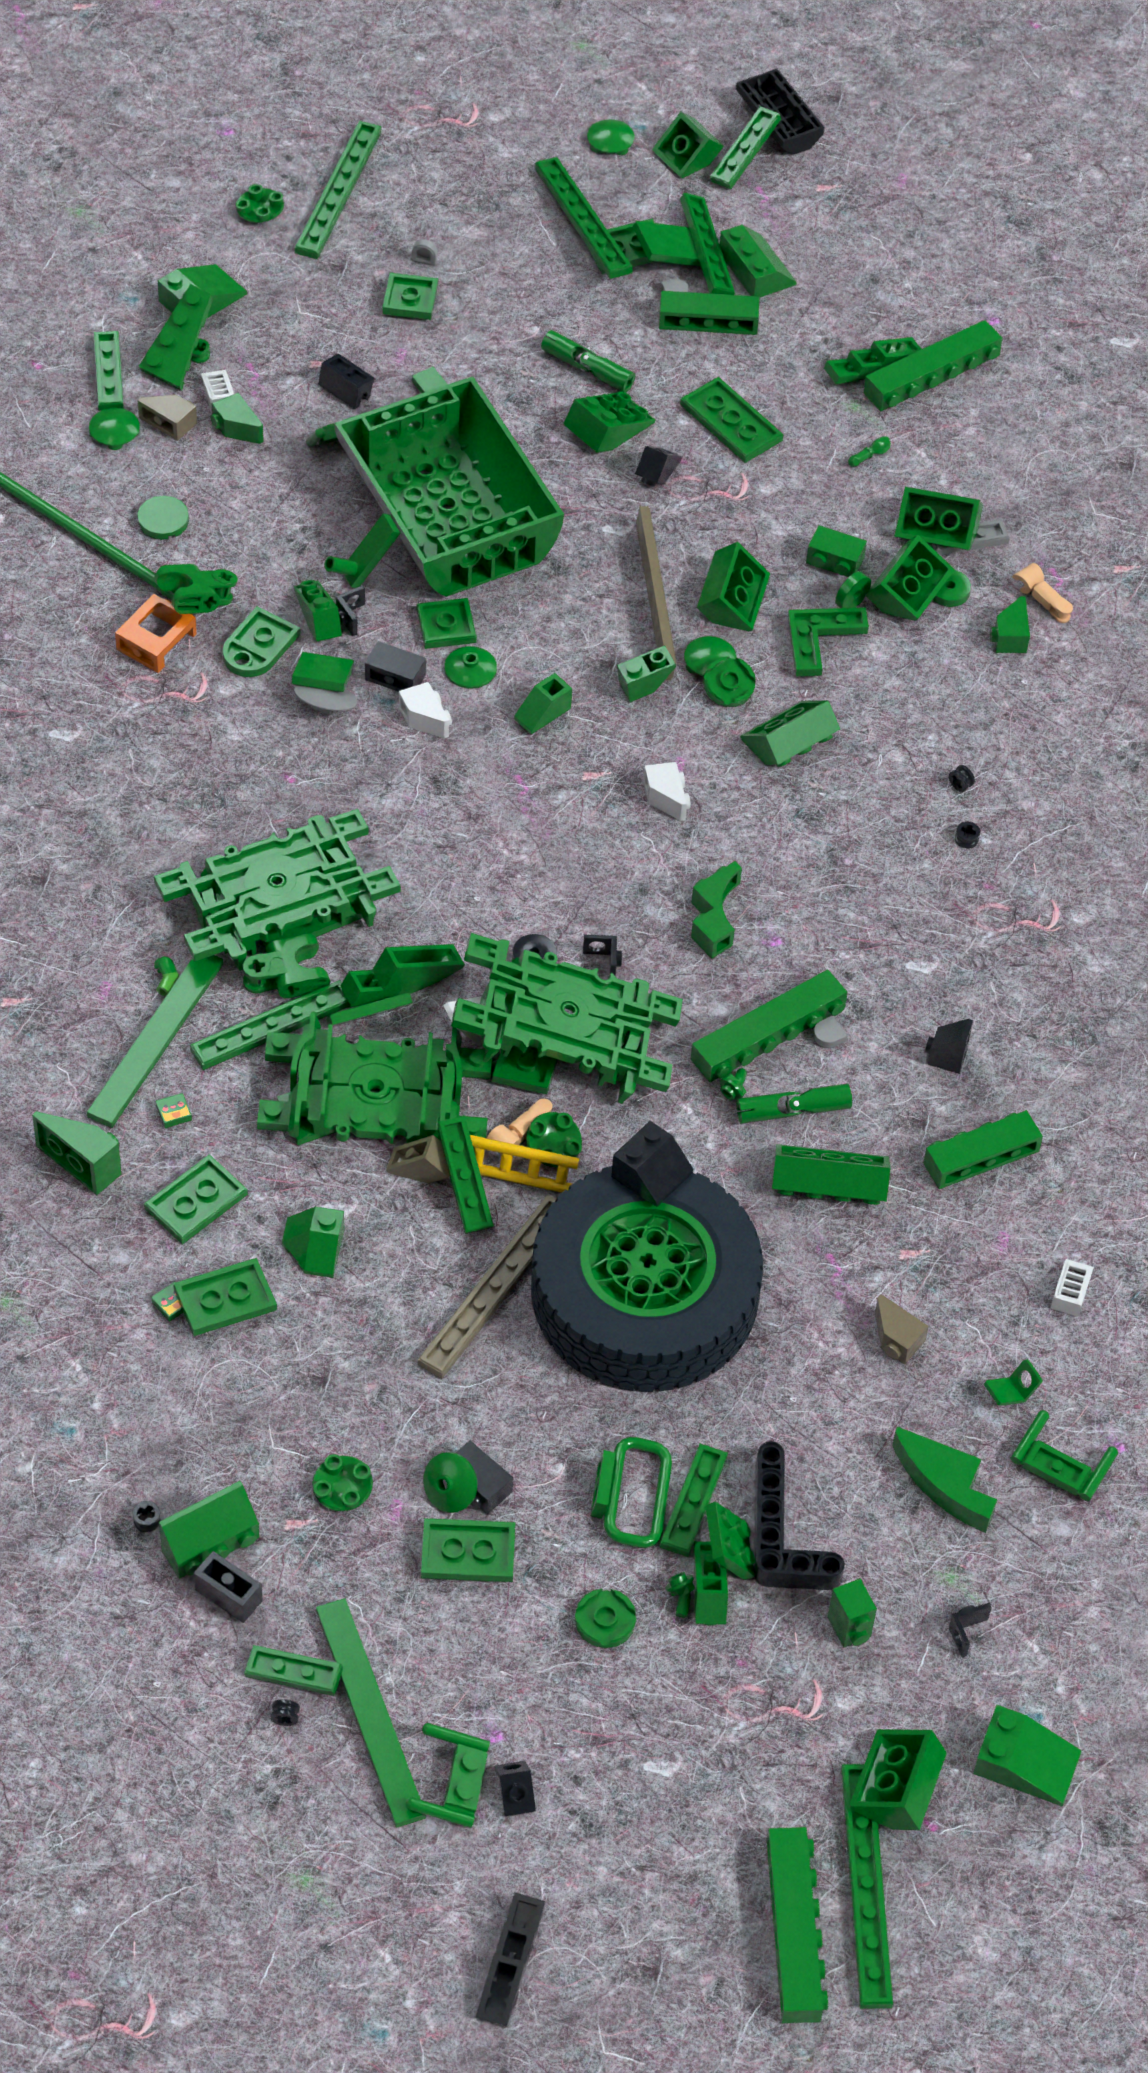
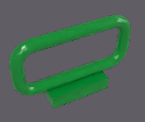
(608, 1487)

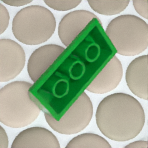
(831, 1173)

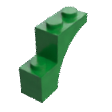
(711, 927)

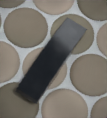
(510, 1959)

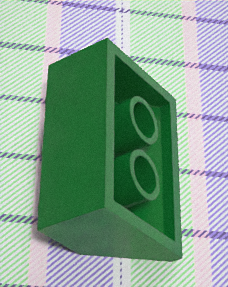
(754, 261)
(939, 518)
(910, 580)
(733, 588)
(792, 732)
(213, 1524)
(899, 1778)

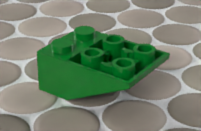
(607, 420)

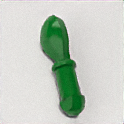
(879, 446)

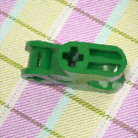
(196, 589)
(281, 968)

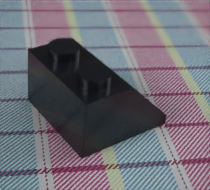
(651, 1164)

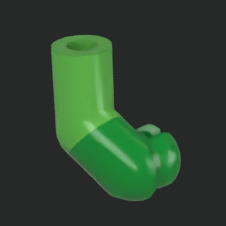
(169, 972)

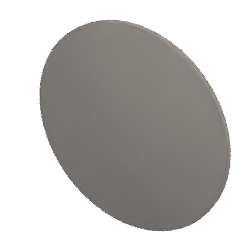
(326, 700)

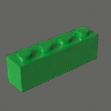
(709, 312)
(982, 1149)

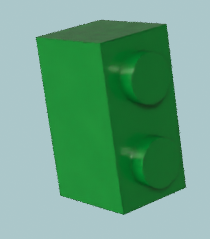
(836, 551)
(852, 1613)

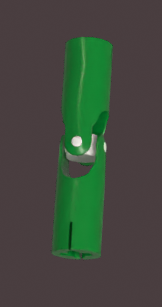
(602, 368)
(814, 1100)

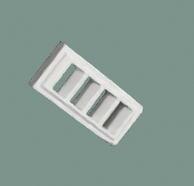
(217, 391)
(1065, 1303)

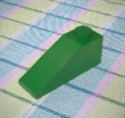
(710, 1587)

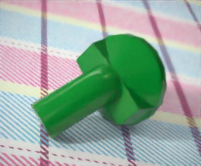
(732, 1086)
(681, 1586)

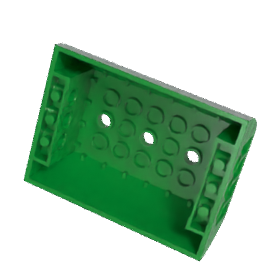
(500, 505)

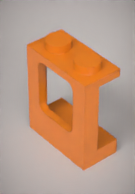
(146, 646)

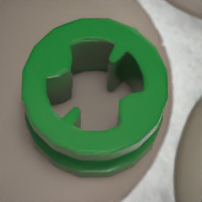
(202, 352)

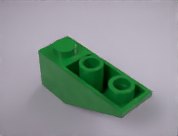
(318, 610)

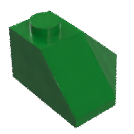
(315, 1239)

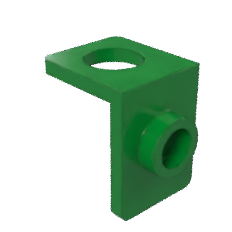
(1011, 1389)

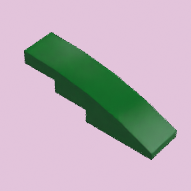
(866, 361)

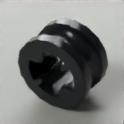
(961, 778)
(967, 827)
(142, 1509)
(285, 1712)

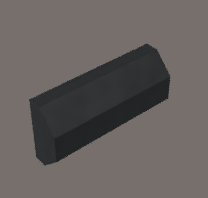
(798, 124)

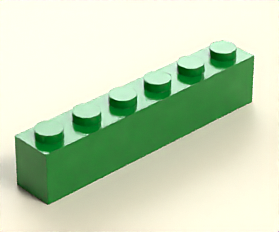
(932, 365)
(768, 1026)
(794, 1925)

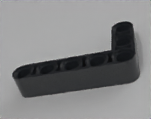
(773, 1527)

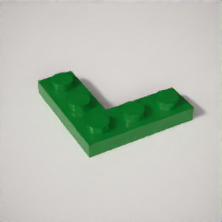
(808, 624)

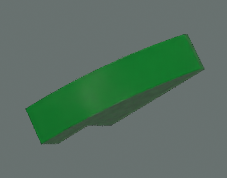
(401, 972)
(945, 1477)

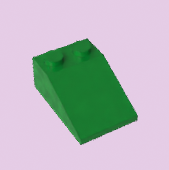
(208, 278)
(79, 1149)
(1026, 1756)

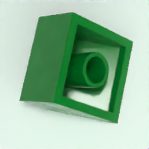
(687, 146)

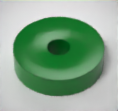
(853, 590)
(958, 594)

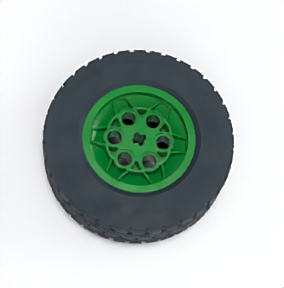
(667, 1332)

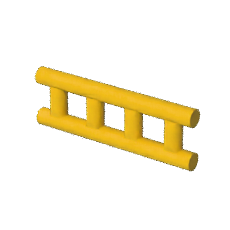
(536, 1157)

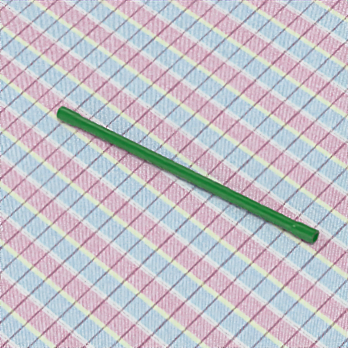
(81, 532)

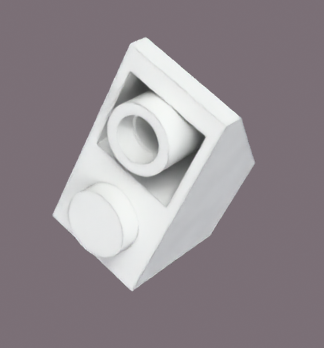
(423, 710)
(665, 789)

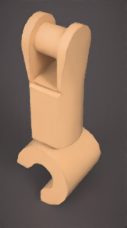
(1034, 581)
(518, 1128)

